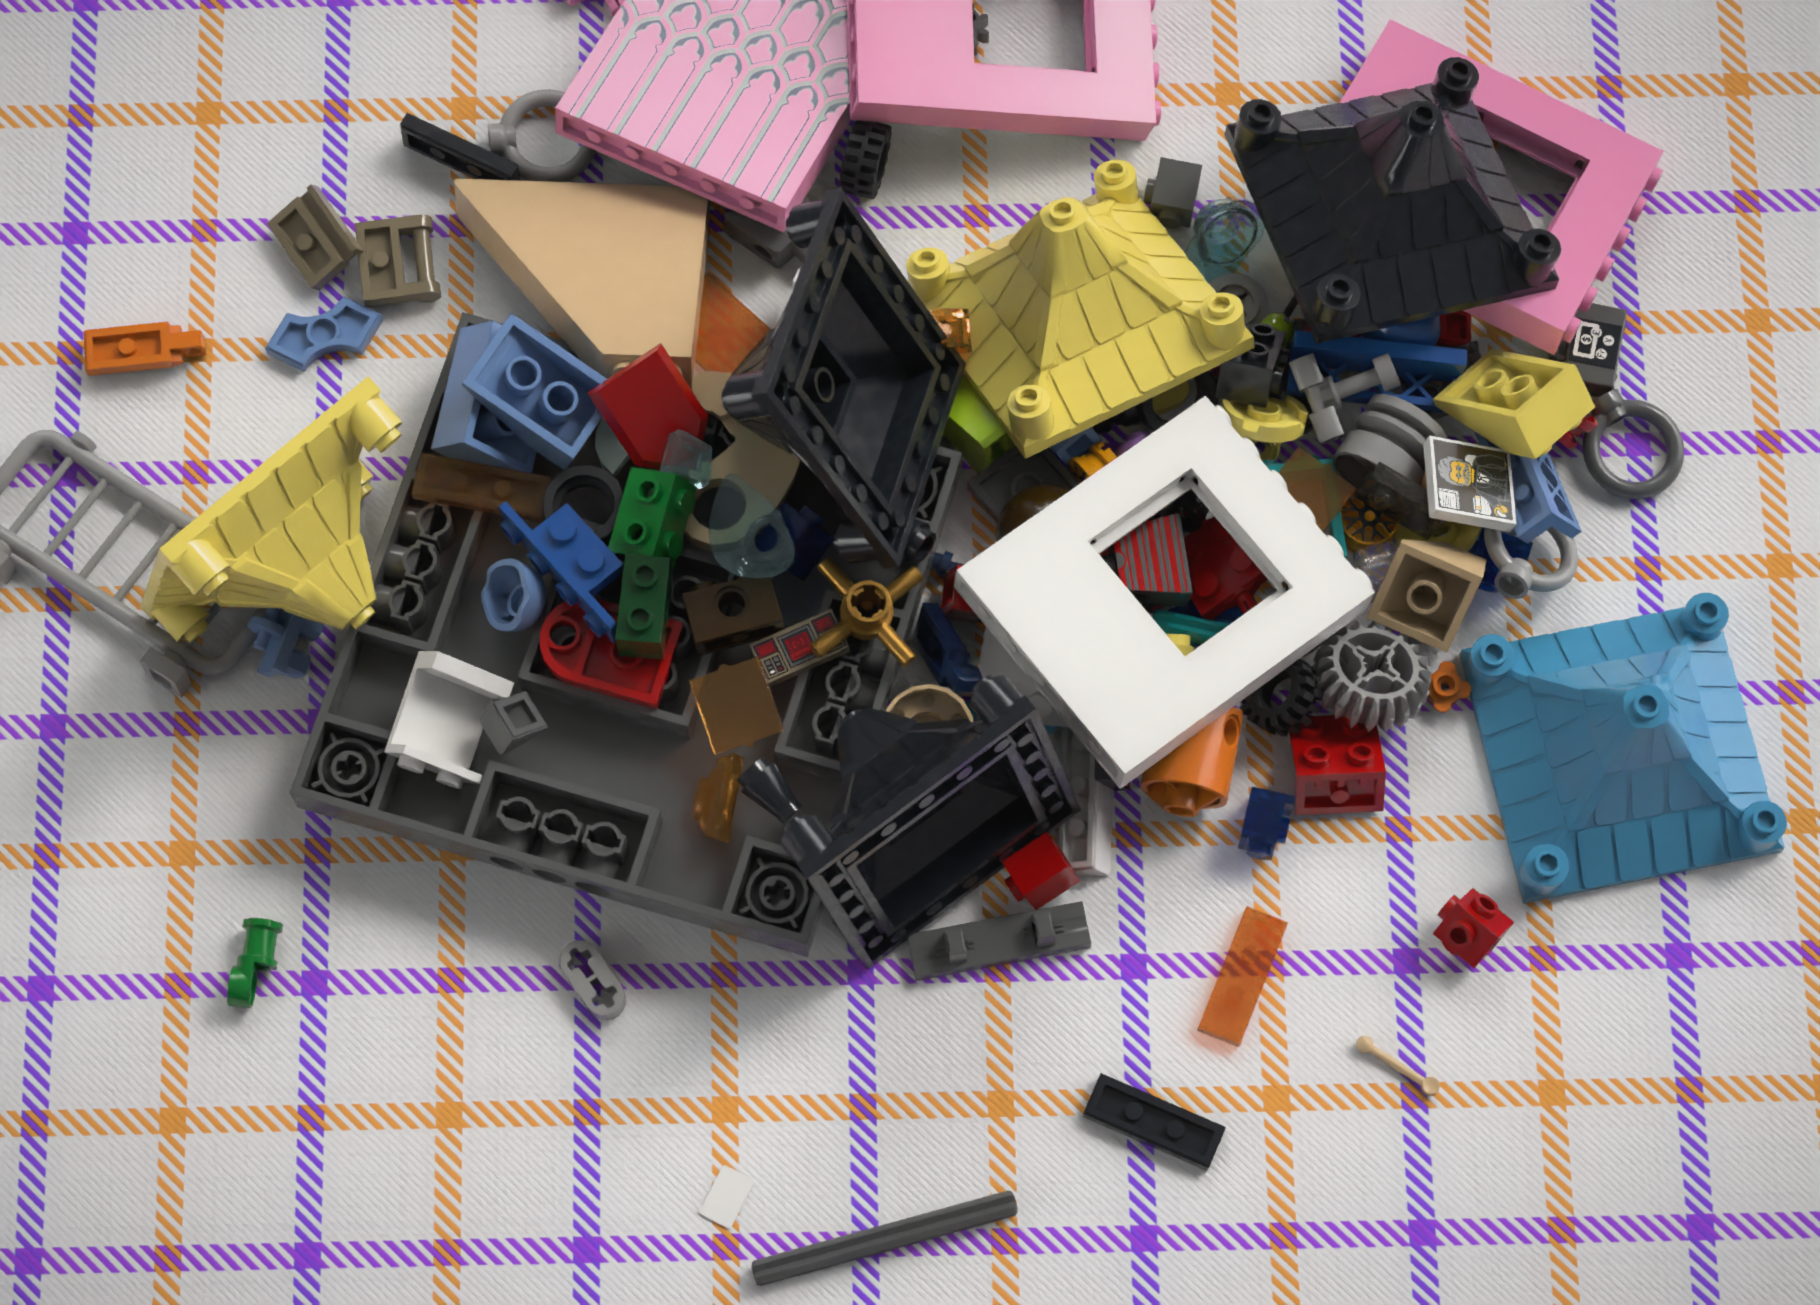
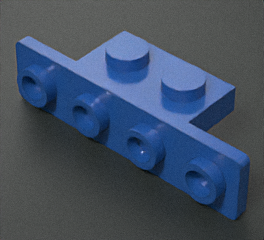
(573, 557)

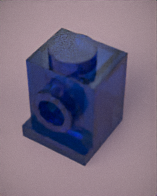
(1264, 822)

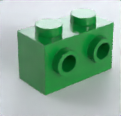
(652, 515)

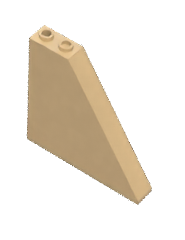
(599, 261)

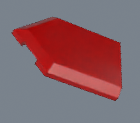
(647, 405)

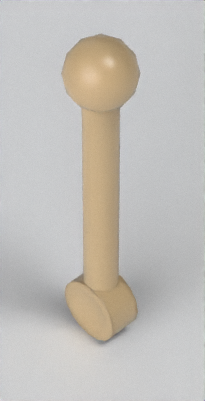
(1429, 1085)

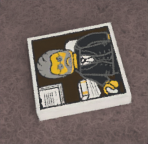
(1469, 484)

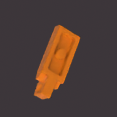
(140, 347)

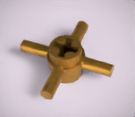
(867, 594)

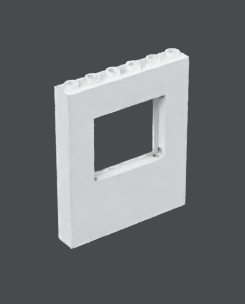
(1099, 648)

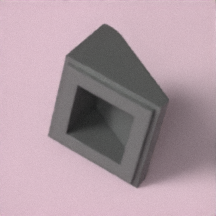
(512, 722)

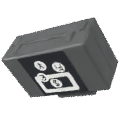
(1596, 347)

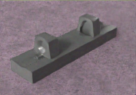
(999, 941)

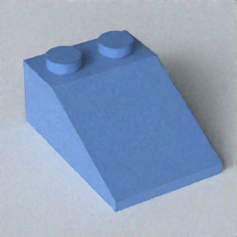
(536, 390)

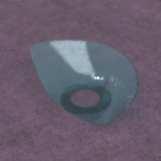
(733, 526)

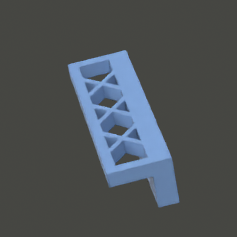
(1538, 497)

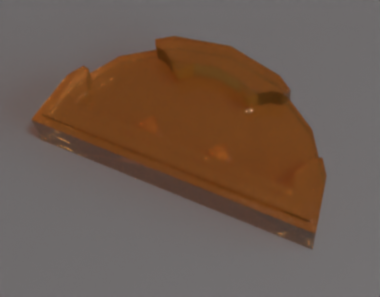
(717, 796)

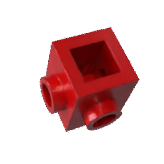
(1471, 926)

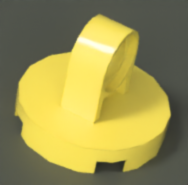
(1274, 424)

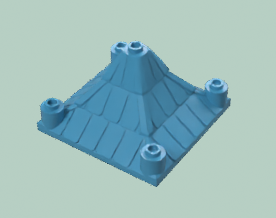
(1621, 751)

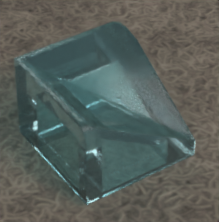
(688, 458)

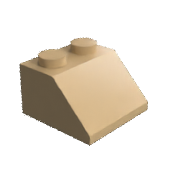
(1427, 591)

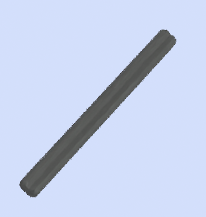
(884, 1238)

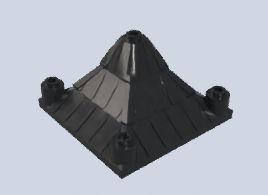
(1390, 206)
(852, 380)
(928, 814)

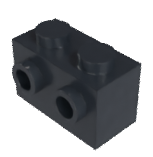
(1257, 372)

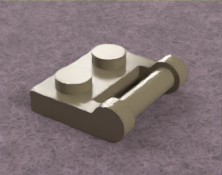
(383, 264)

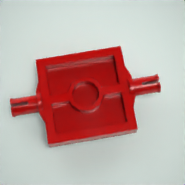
(1220, 570)

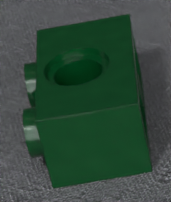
(644, 606)

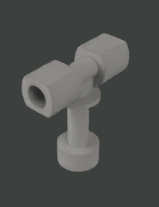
(1326, 395)

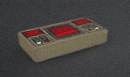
(789, 652)

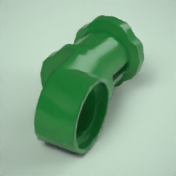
(257, 955)

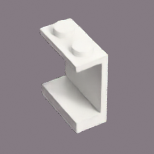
(441, 717)

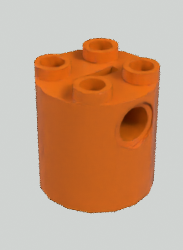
(1198, 770)

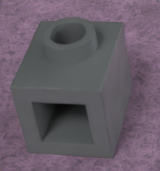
(1173, 192)

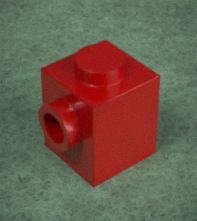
(1039, 872)

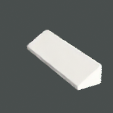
(1087, 834)

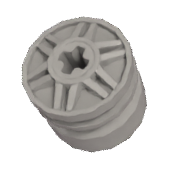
(1387, 433)

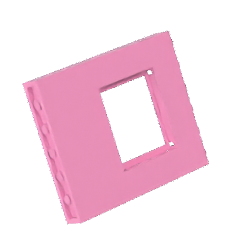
(919, 69)
(1558, 135)

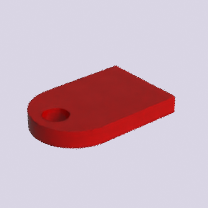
(595, 661)

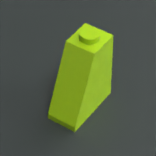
(975, 429)

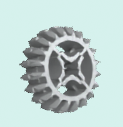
(1371, 676)

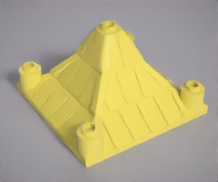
(1081, 313)
(283, 531)

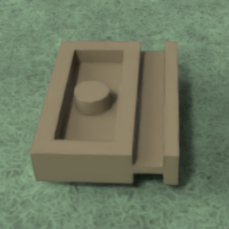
(315, 237)

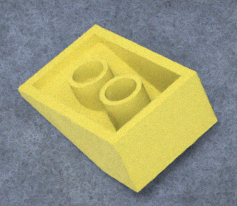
(1518, 401)

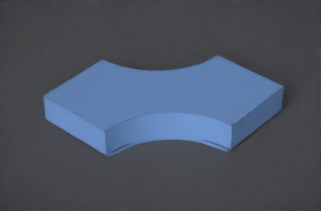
(342, 328)

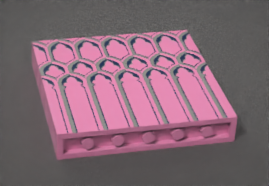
(718, 97)

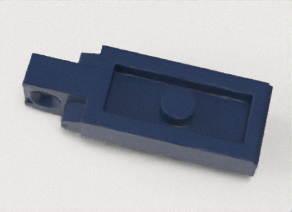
(944, 650)

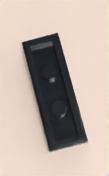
(455, 151)
(1154, 1121)

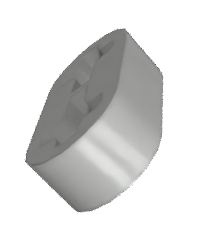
(584, 986)

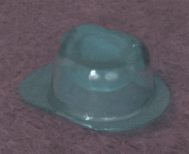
(1224, 236)

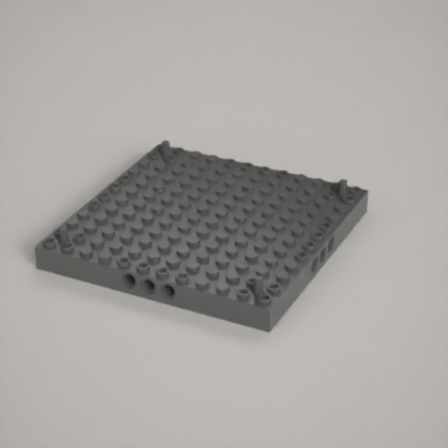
(610, 781)

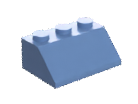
(466, 426)

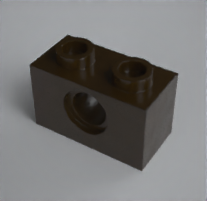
(718, 632)

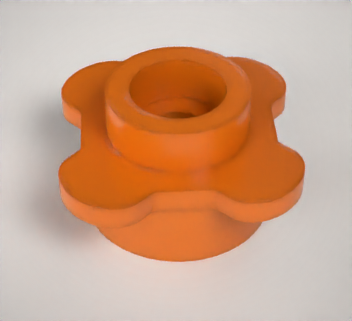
(1458, 689)

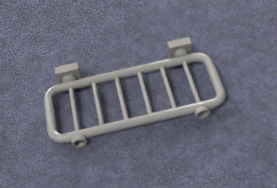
(165, 668)

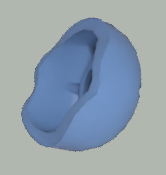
(525, 594)

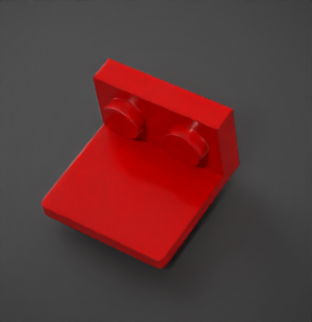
(1337, 767)

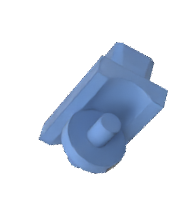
(277, 638)

